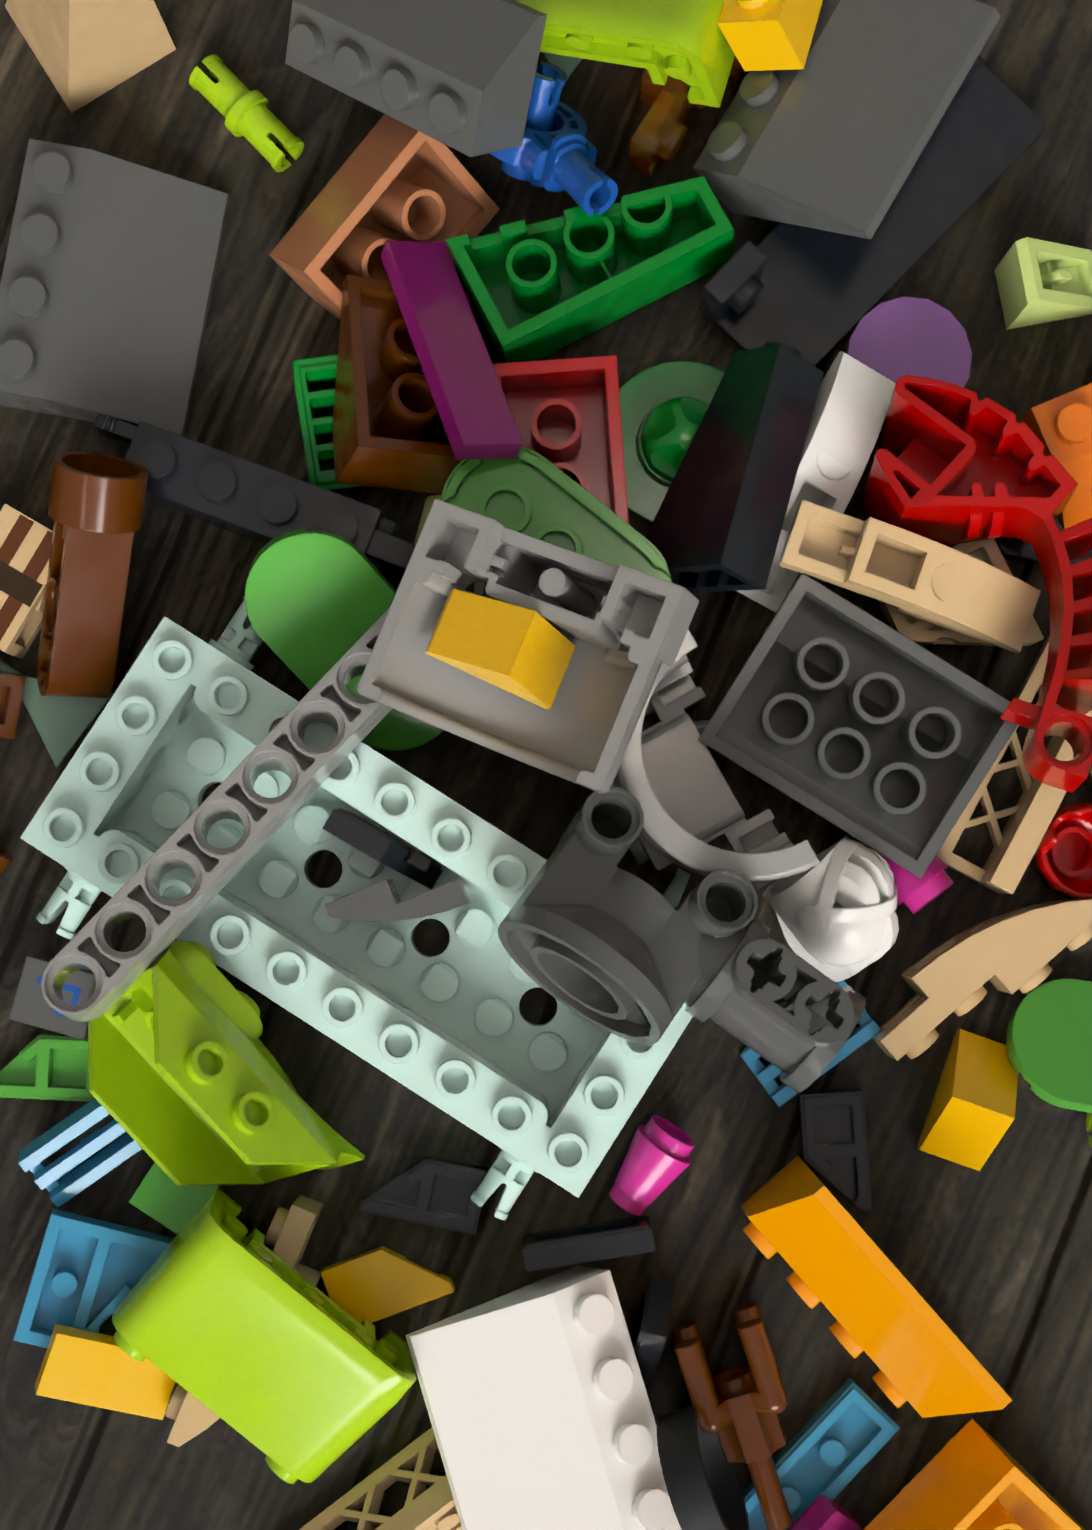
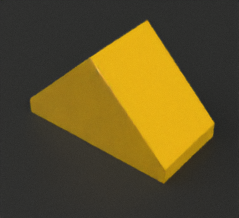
(502, 646)
(971, 1102)

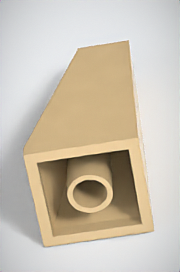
(91, 42)

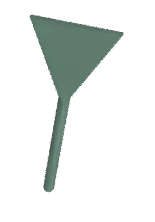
(58, 719)

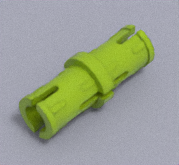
(246, 113)

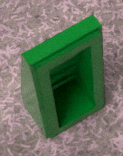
(310, 372)

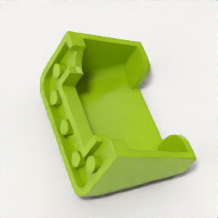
(655, 35)
(261, 1344)

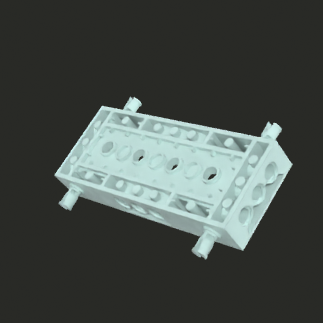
(430, 1022)

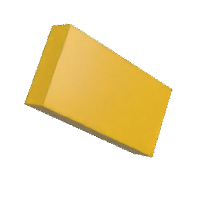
(97, 1373)

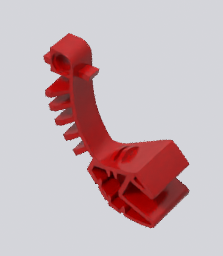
(975, 474)

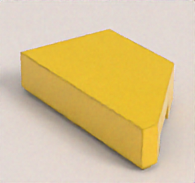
(382, 1284)

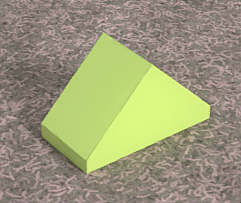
(1044, 282)

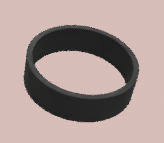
(697, 1476)

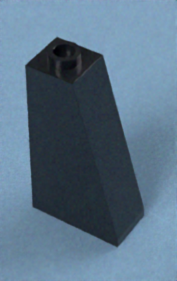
(738, 473)

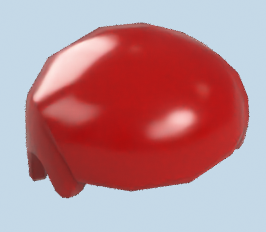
(1066, 851)

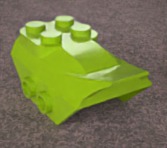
(196, 1083)

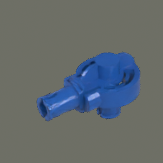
(556, 148)

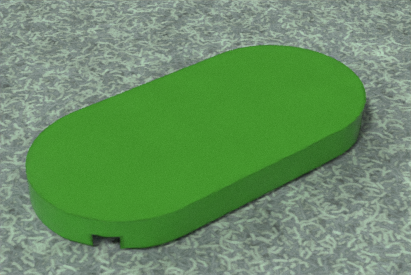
(548, 505)
(311, 603)
(1053, 1042)

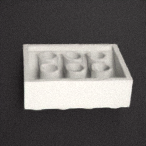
(544, 1410)

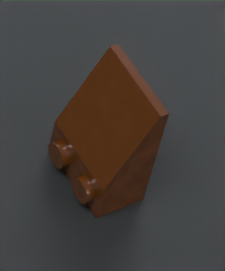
(383, 407)

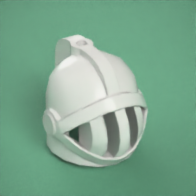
(839, 910)

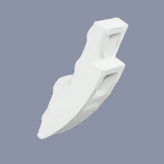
(834, 455)

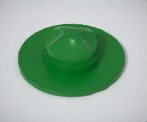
(658, 424)

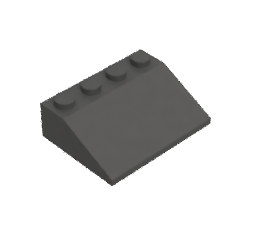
(846, 130)
(106, 288)
(860, 725)

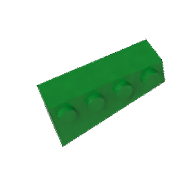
(580, 272)

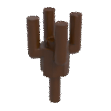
(741, 1405)

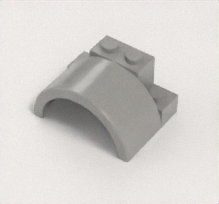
(612, 615)
(689, 798)

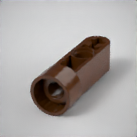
(95, 512)

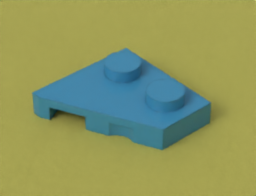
(83, 1274)

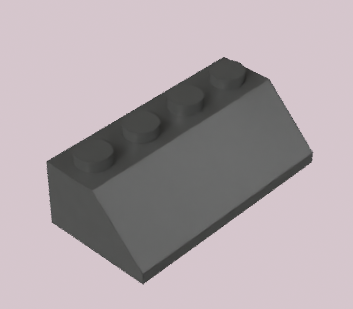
(433, 64)

